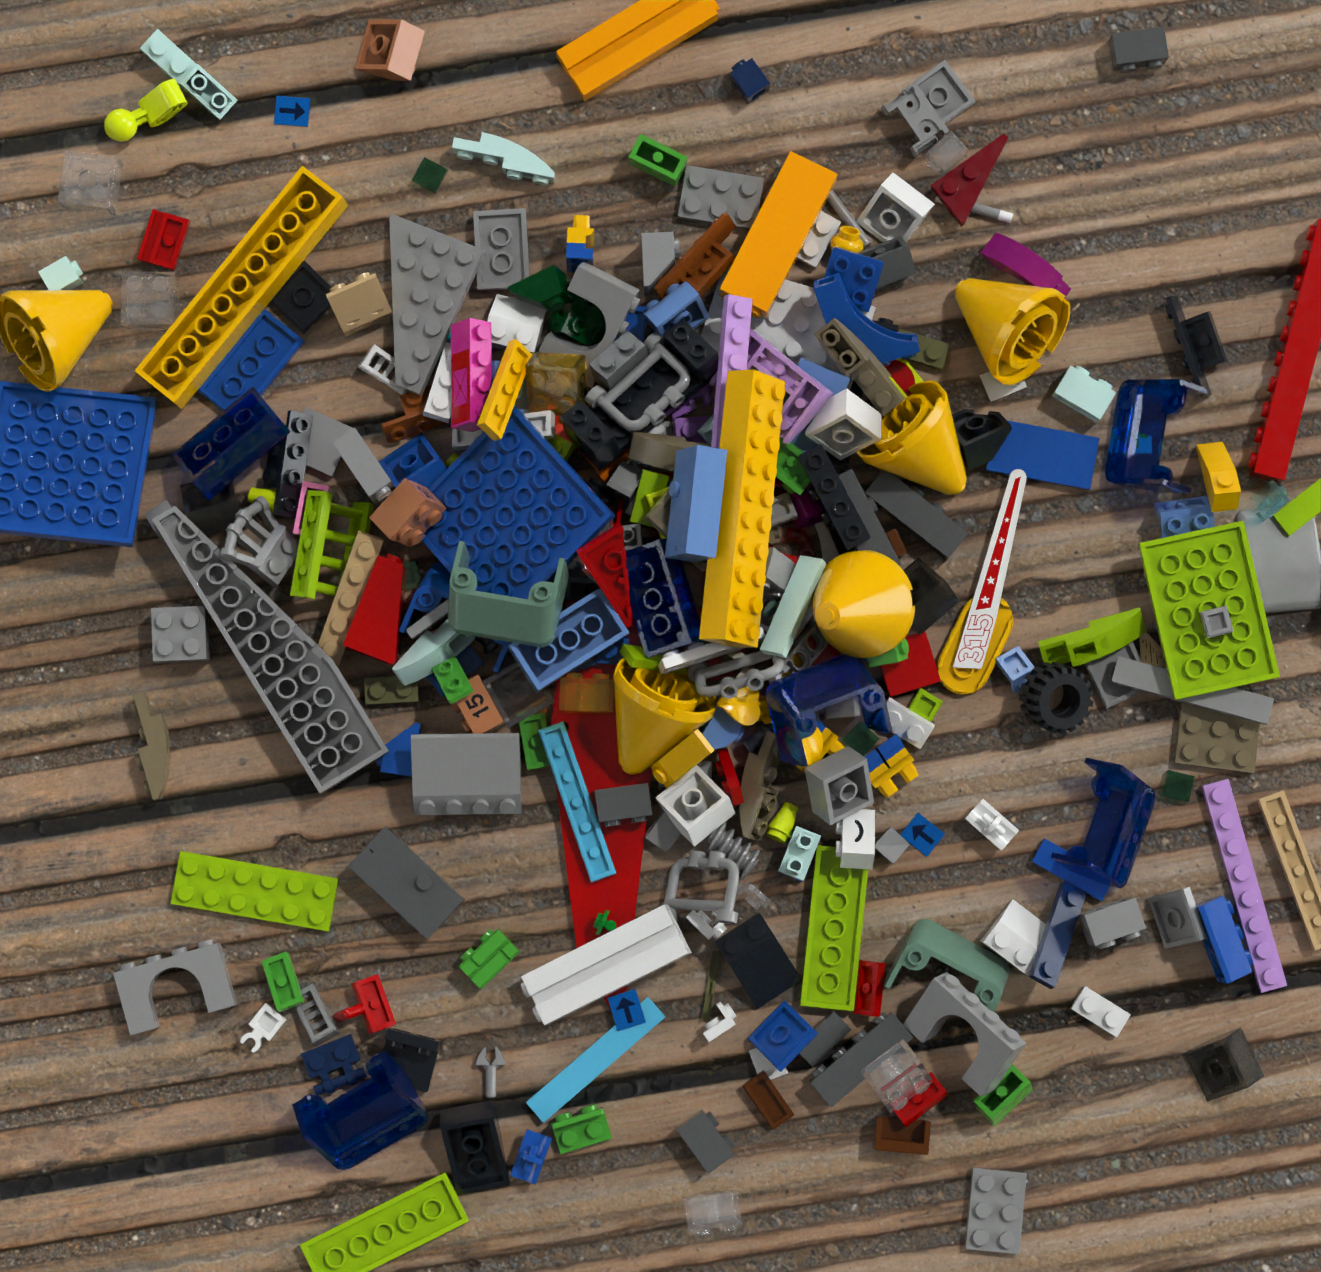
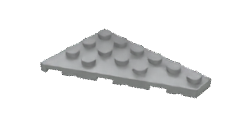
(428, 290)

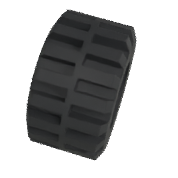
(1073, 704)

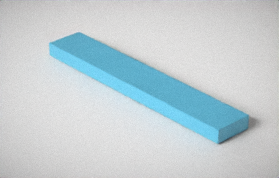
(577, 801)
(592, 1063)

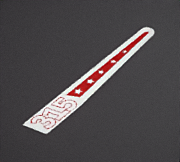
(992, 577)

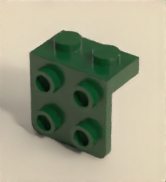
(579, 320)

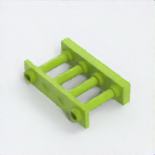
(312, 540)

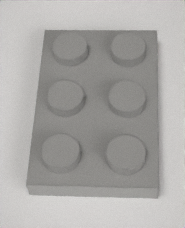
(712, 192)
(505, 241)
(995, 1210)

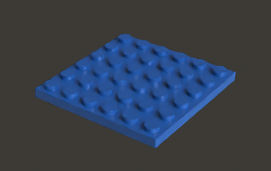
(73, 463)
(514, 510)

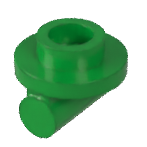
(601, 922)

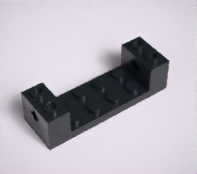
(601, 436)

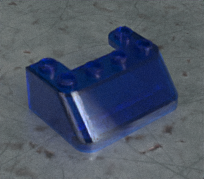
(364, 1117)

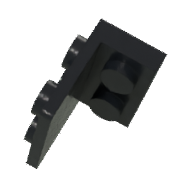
(414, 1054)

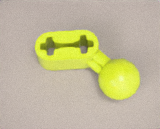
(154, 108)

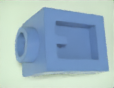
(1015, 667)

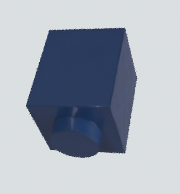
(749, 80)

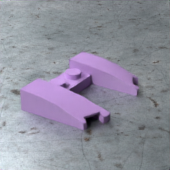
(805, 392)

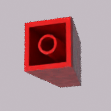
(380, 612)

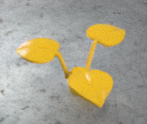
(748, 709)

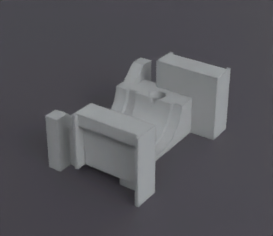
(919, 116)

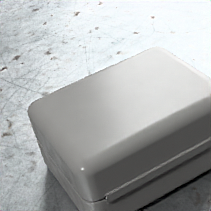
(1284, 564)

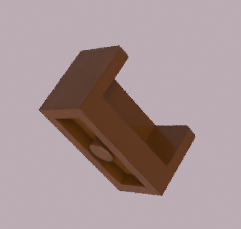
(893, 1136)

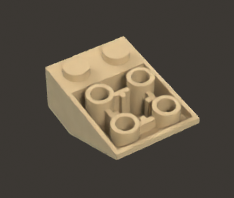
(359, 304)

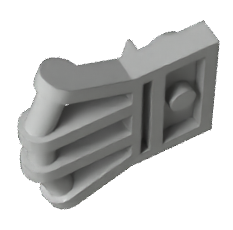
(275, 553)

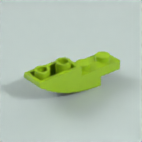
(1098, 640)

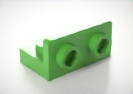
(581, 1129)

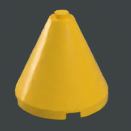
(1012, 324)
(51, 330)
(920, 441)
(863, 604)
(654, 714)

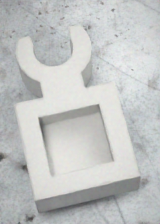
(265, 1024)

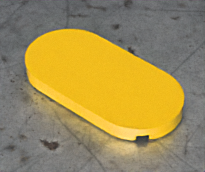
(970, 680)

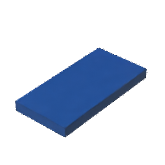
(252, 361)
(1047, 455)

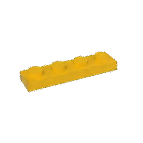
(504, 390)

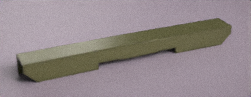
(710, 986)

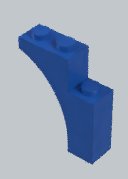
(882, 342)

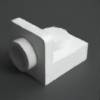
(701, 923)
(716, 1026)

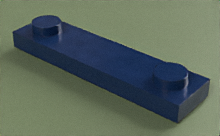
(1057, 935)

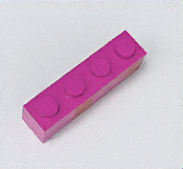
(470, 372)

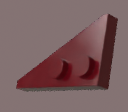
(963, 184)

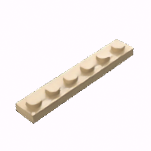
(349, 593)
(1294, 862)

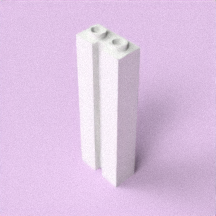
(605, 965)

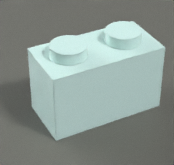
(1084, 393)

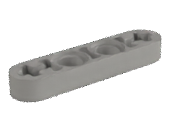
(804, 651)

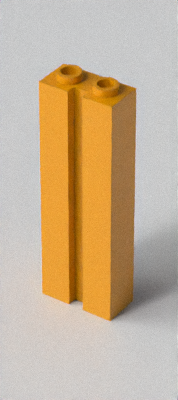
(632, 41)
(779, 233)

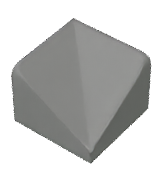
(891, 845)

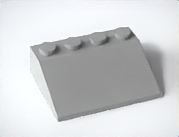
(466, 774)

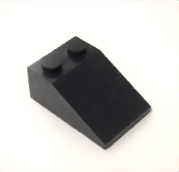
(758, 960)
(474, 1147)

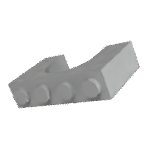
(615, 301)
(364, 466)
(137, 983)
(997, 1042)

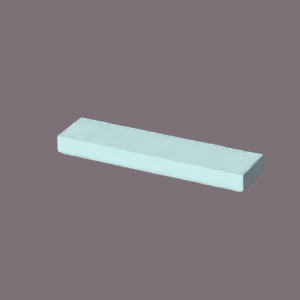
(793, 606)

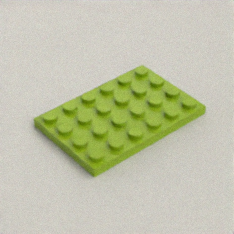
(1200, 574)

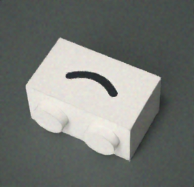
(857, 840)

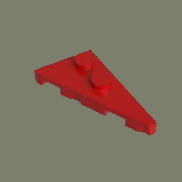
(607, 564)

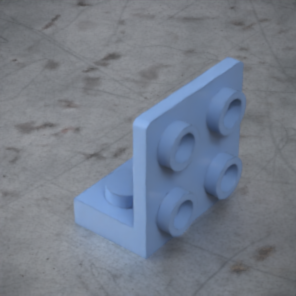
(1184, 515)

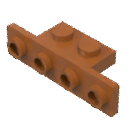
(703, 261)
(413, 421)

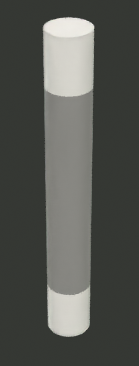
(988, 212)

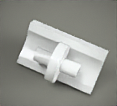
(992, 824)

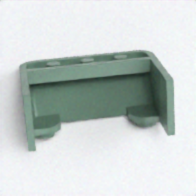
(501, 616)
(934, 940)

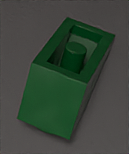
(544, 289)

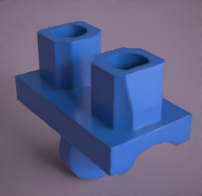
(531, 1156)

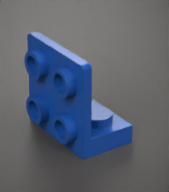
(858, 274)

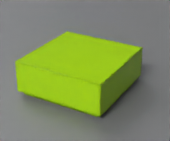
(925, 704)

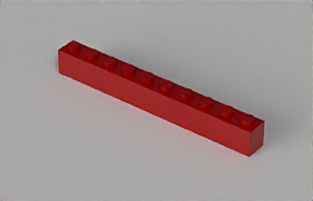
(1293, 370)

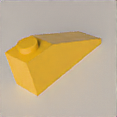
(1219, 477)
(681, 758)

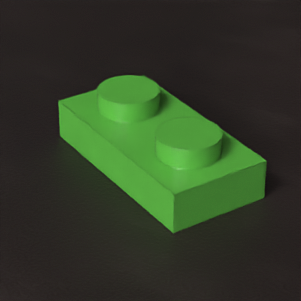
(532, 744)
(283, 981)

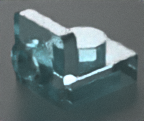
(1270, 506)

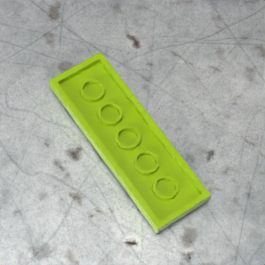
(254, 891)
(833, 933)
(388, 1229)

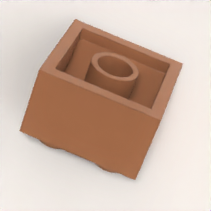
(390, 49)

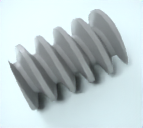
(733, 849)

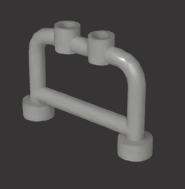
(653, 413)
(701, 672)
(698, 861)

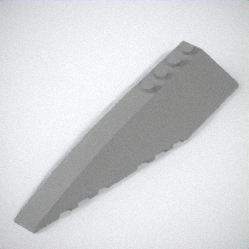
(281, 661)

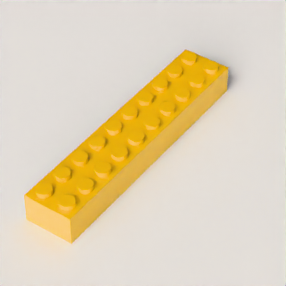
(242, 287)
(738, 572)

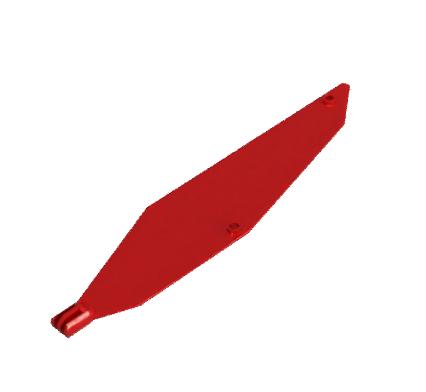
(597, 755)

